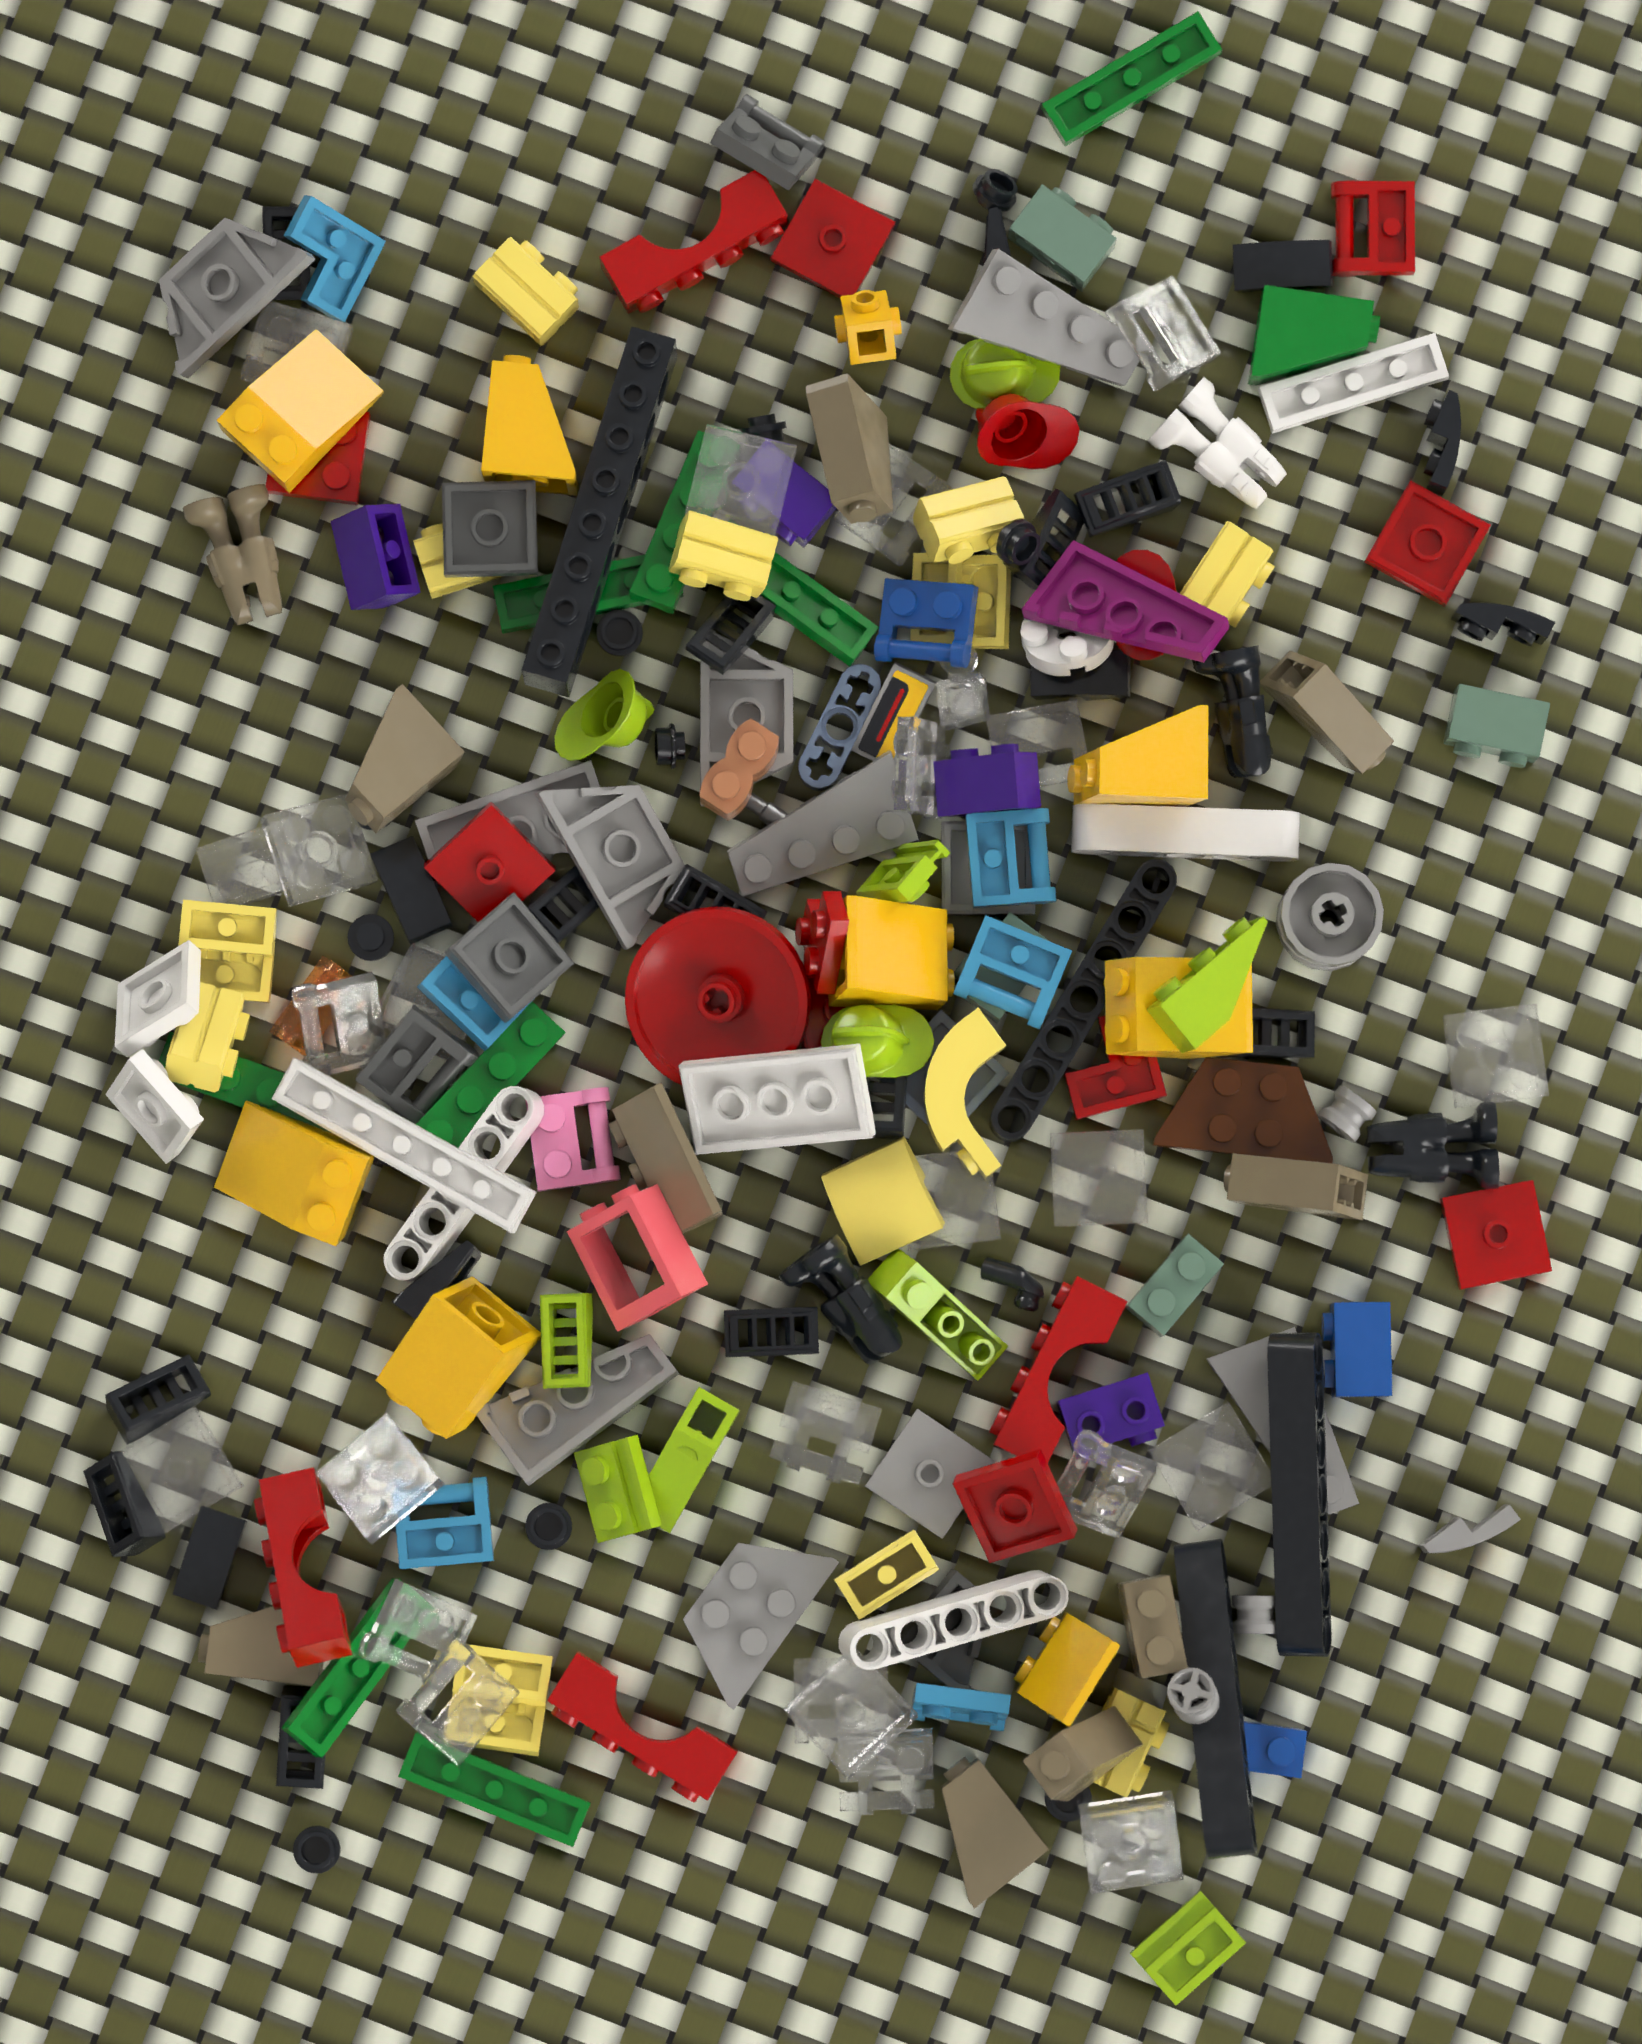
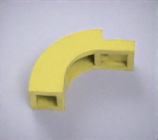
(954, 1062)

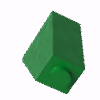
(1307, 332)

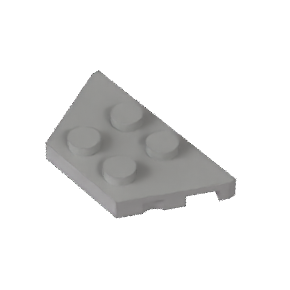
(223, 287)
(746, 691)
(617, 851)
(752, 1610)

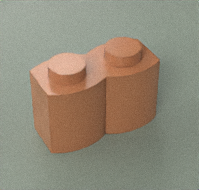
(747, 759)

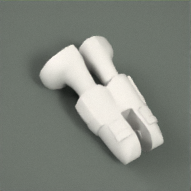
(1229, 455)

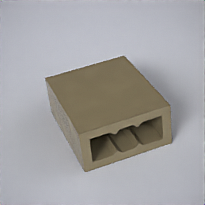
(1152, 1626)

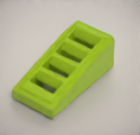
(549, 1322)

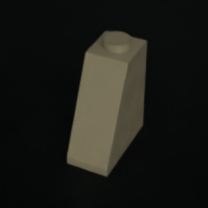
(852, 448)
(1327, 711)
(402, 762)
(1296, 1186)
(251, 1650)
(1082, 1754)
(987, 1830)

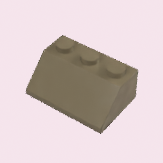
(665, 1157)

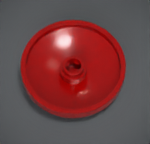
(715, 989)

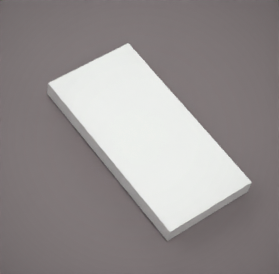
(777, 1099)

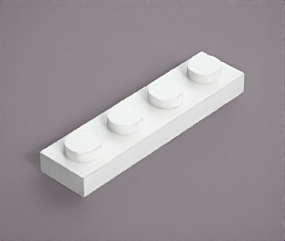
(1353, 383)

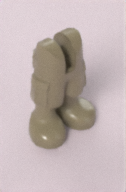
(243, 564)

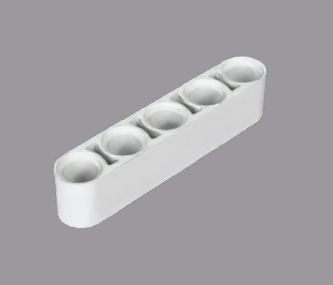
(1185, 832)
(415, 1231)
(975, 1621)

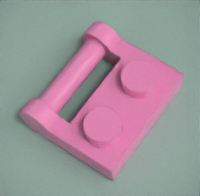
(557, 1143)

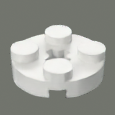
(1058, 656)

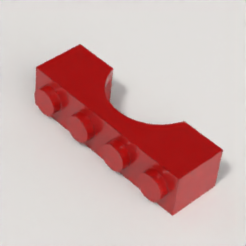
(645, 271)
(1084, 1317)
(294, 1516)
(589, 1696)

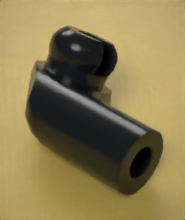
(1017, 1278)

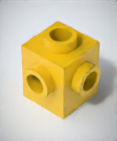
(868, 326)

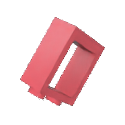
(663, 1241)

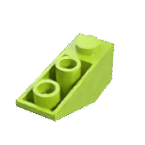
(1208, 994)
(937, 1313)
(689, 1454)

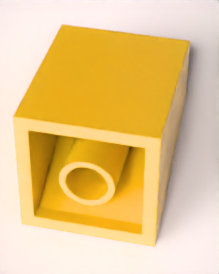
(523, 430)
(1149, 767)
(895, 955)
(1134, 1032)
(457, 1356)

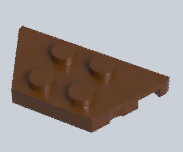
(1246, 1112)

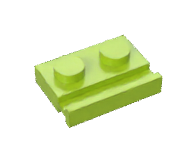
(906, 874)
(617, 1489)
(1187, 1947)

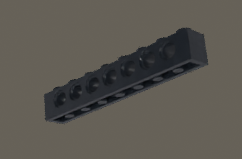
(600, 512)

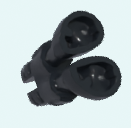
(1243, 713)
(1424, 1148)
(851, 1299)

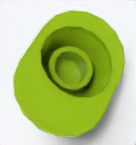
(988, 371)
(605, 716)
(891, 1038)

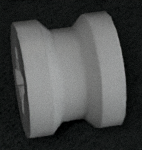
(1347, 1113)
(1254, 1614)
(1188, 1687)

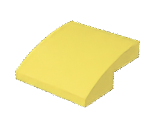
(993, 597)
(234, 945)
(882, 1201)
(522, 1723)

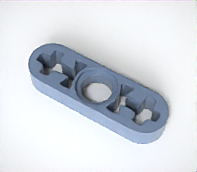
(844, 691)

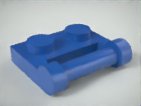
(926, 607)

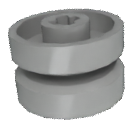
(1336, 890)

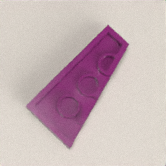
(1121, 605)

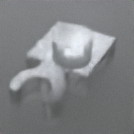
(962, 695)

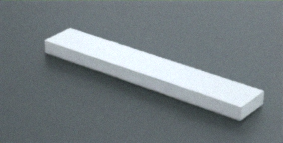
(404, 1145)

